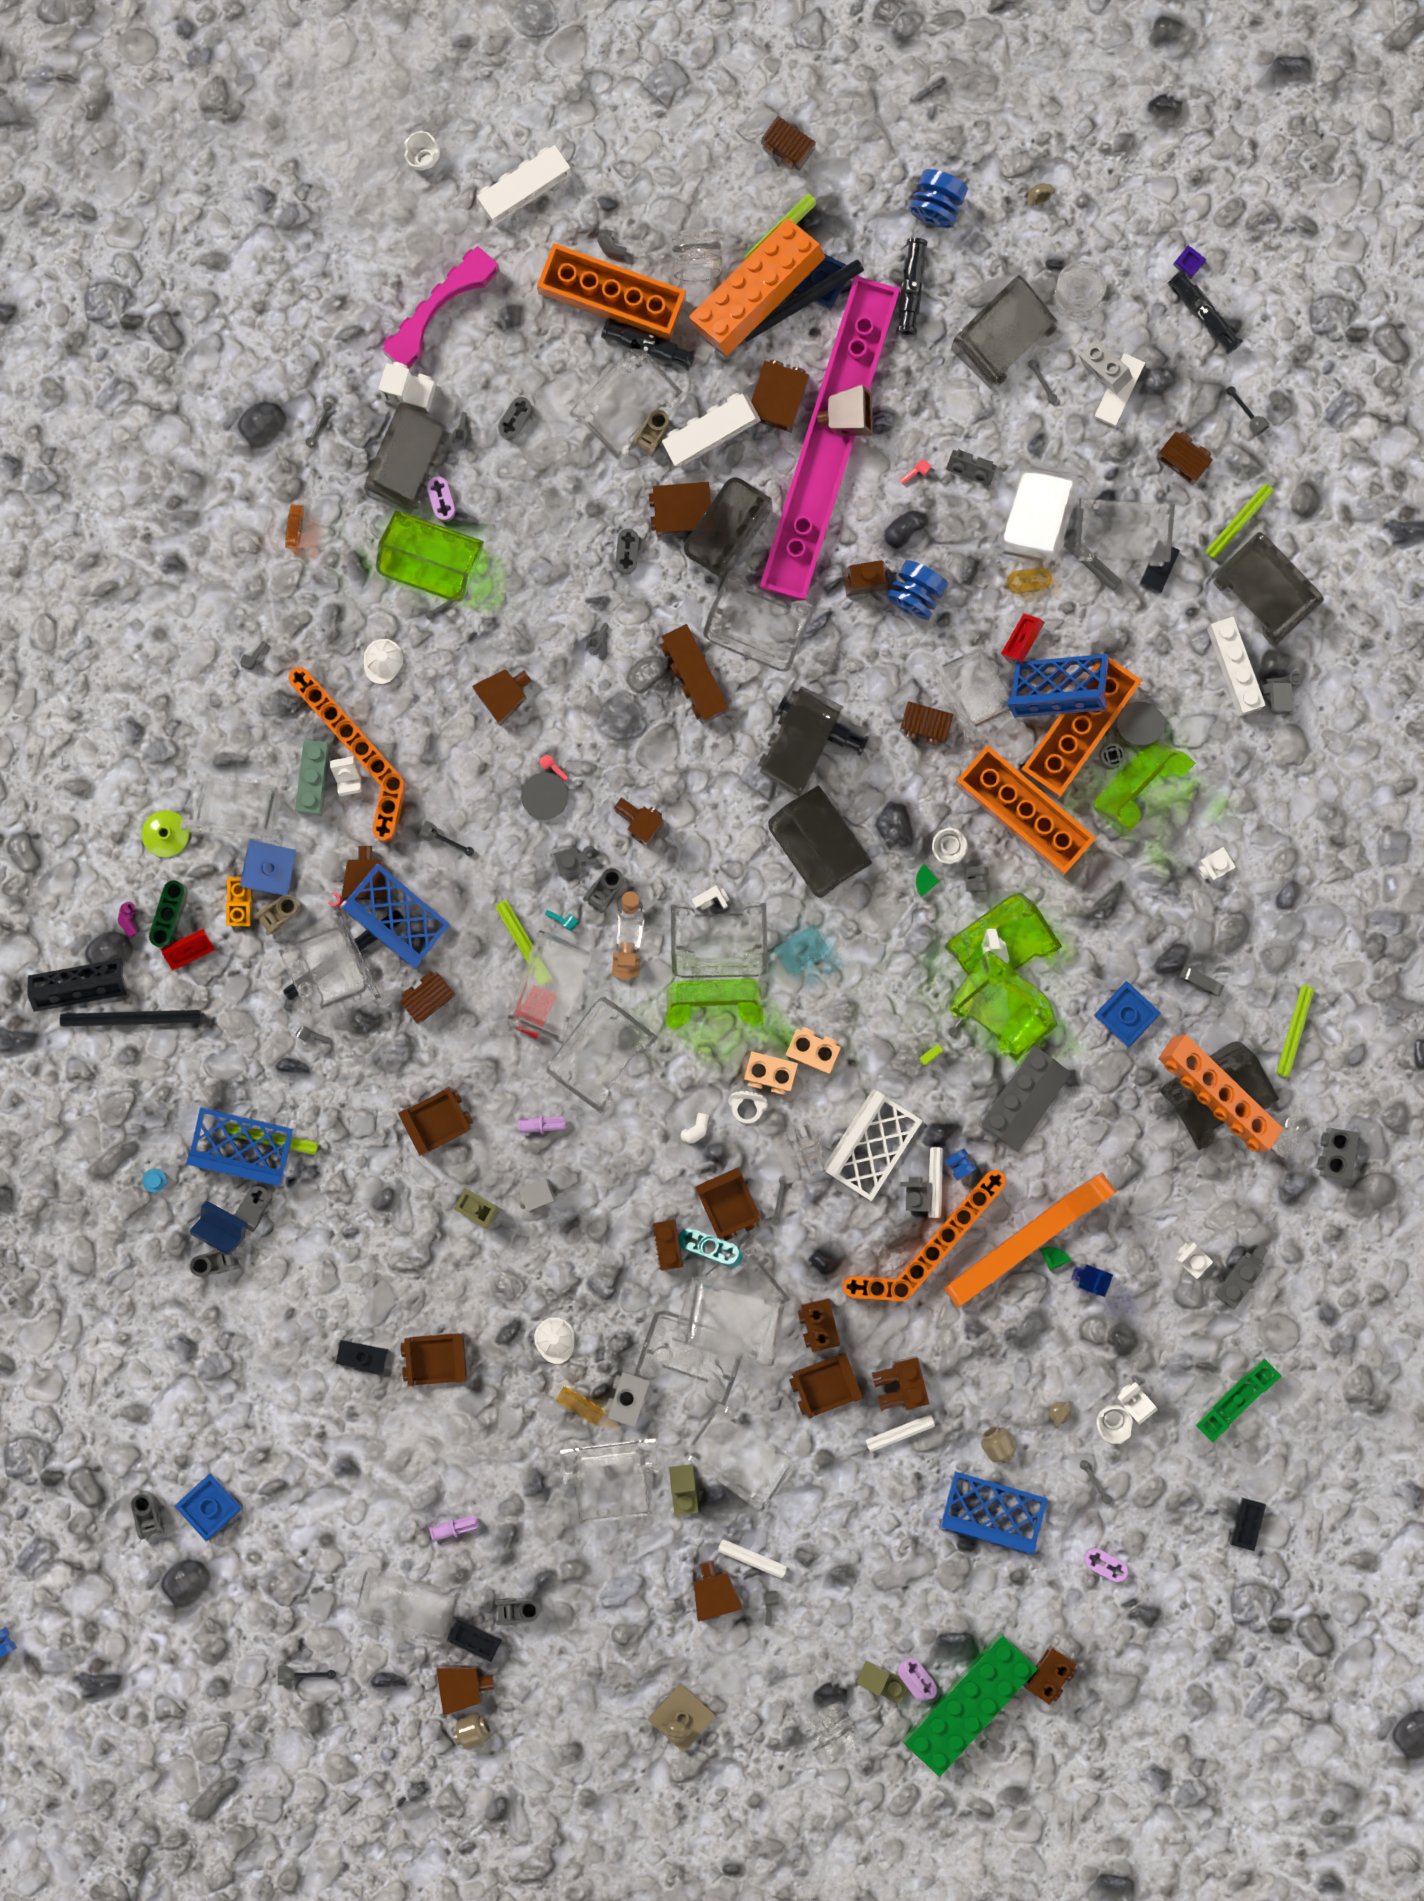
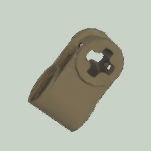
(650, 433)
(277, 915)

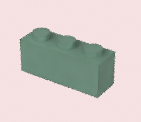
(312, 778)

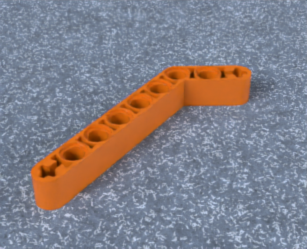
(352, 743)
(1029, 1238)
(935, 1241)

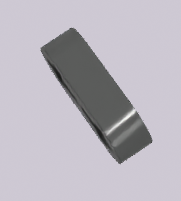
(510, 415)
(621, 551)
(1201, 981)

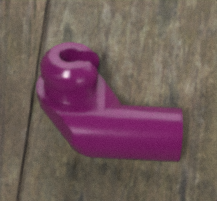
(125, 919)

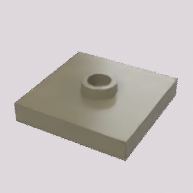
(685, 1708)

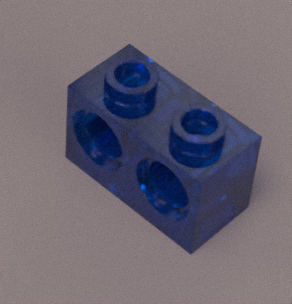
(1091, 1279)

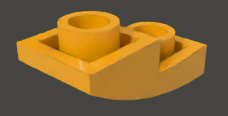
(238, 903)

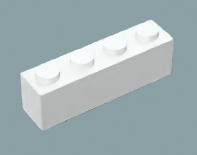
(524, 184)
(710, 430)
(1236, 666)

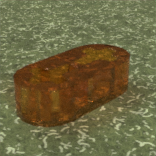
(294, 526)

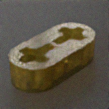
(1029, 586)

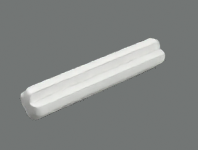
(935, 1178)
(900, 1433)
(752, 1558)

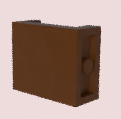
(779, 394)
(678, 506)
(436, 1120)
(728, 1204)
(434, 1359)
(825, 1385)

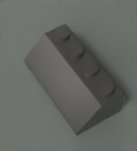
(1025, 1098)

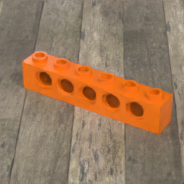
(1231, 1097)

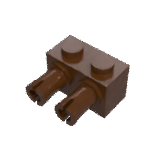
(644, 822)
(819, 1324)
(911, 1383)
(1051, 1674)

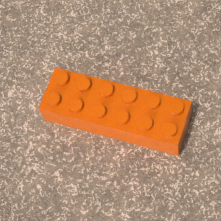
(757, 287)
(611, 292)
(1077, 734)
(1025, 810)

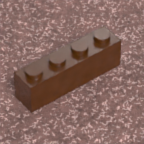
(694, 673)

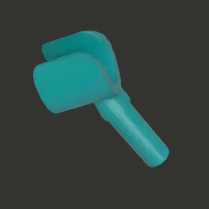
(569, 922)

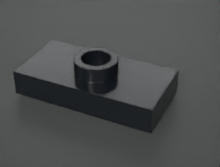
(1156, 576)
(361, 1356)
(1248, 1524)
(475, 1640)

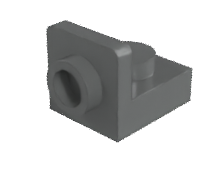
(917, 1194)

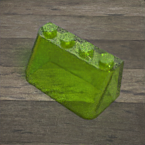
(428, 556)

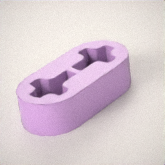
(435, 501)
(1102, 1569)
(917, 1680)

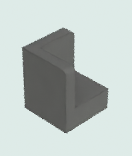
(1280, 696)

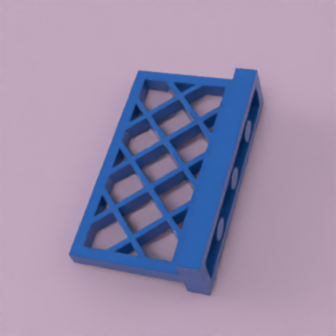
(1057, 700)
(385, 934)
(234, 1166)
(988, 1534)

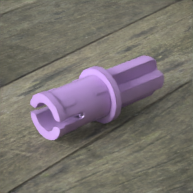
(541, 1124)
(454, 1528)

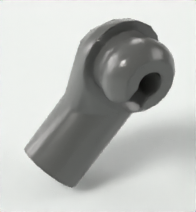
(607, 245)

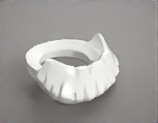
(737, 1097)

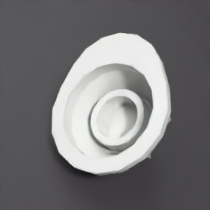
(382, 661)
(555, 1340)

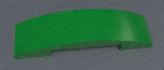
(1237, 1399)

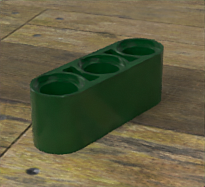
(166, 902)

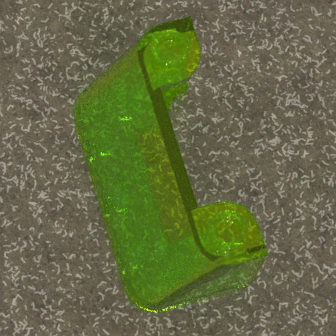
(1116, 801)
(1017, 924)
(688, 994)
(1004, 1005)

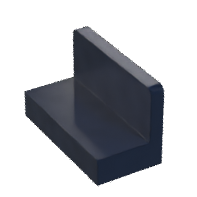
(219, 1228)

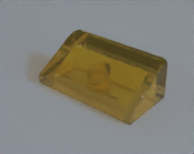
(580, 1405)

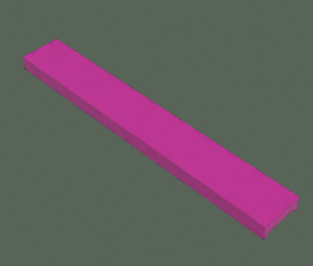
(824, 452)

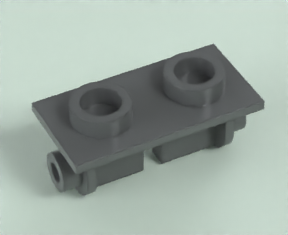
(961, 464)

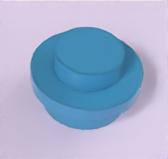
(154, 1180)

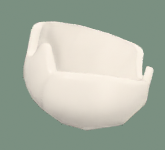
(421, 150)
(949, 846)
(1114, 1424)

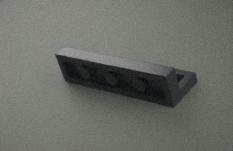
(76, 989)

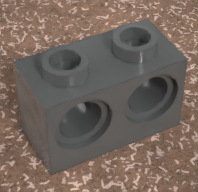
(1345, 1155)

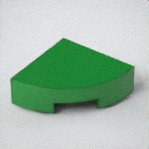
(925, 880)
(1054, 1257)

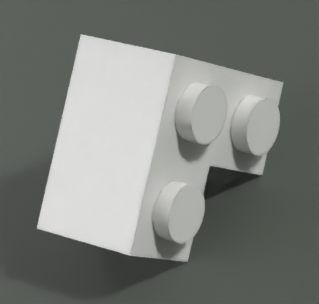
(401, 387)

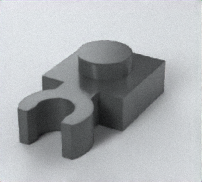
(571, 861)

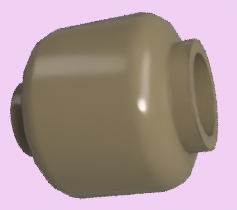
(998, 1444)
(471, 1731)

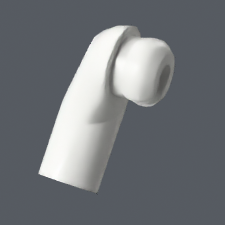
(697, 1131)

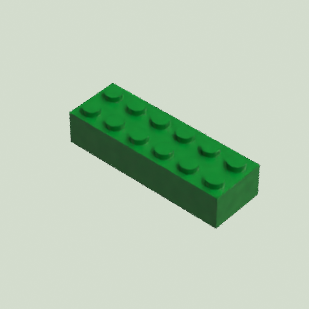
(969, 1704)

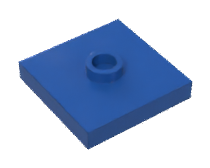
(267, 868)
(1127, 1014)
(208, 1507)

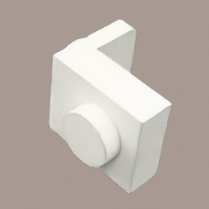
(1136, 1402)

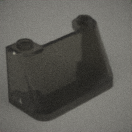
(1003, 332)
(1269, 587)
(1198, 1118)

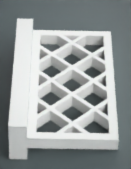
(855, 1132)

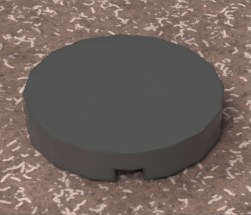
(1140, 724)
(544, 796)

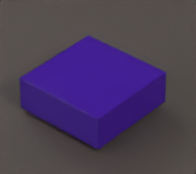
(1189, 261)

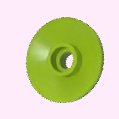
(175, 839)

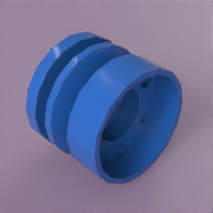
(938, 198)
(915, 594)

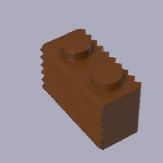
(787, 143)
(1185, 457)
(926, 723)
(427, 997)
(667, 1245)

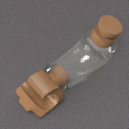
(629, 935)

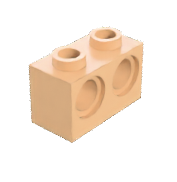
(810, 1056)
(772, 1066)

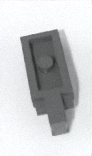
(1241, 1277)

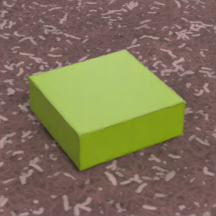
(930, 1055)

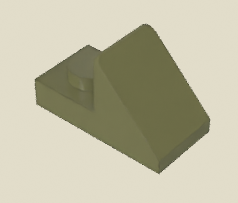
(476, 1208)
(683, 1489)
(882, 1682)

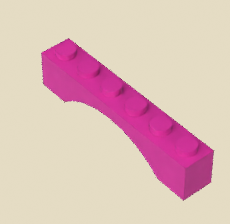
(471, 274)

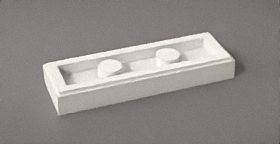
(1112, 404)

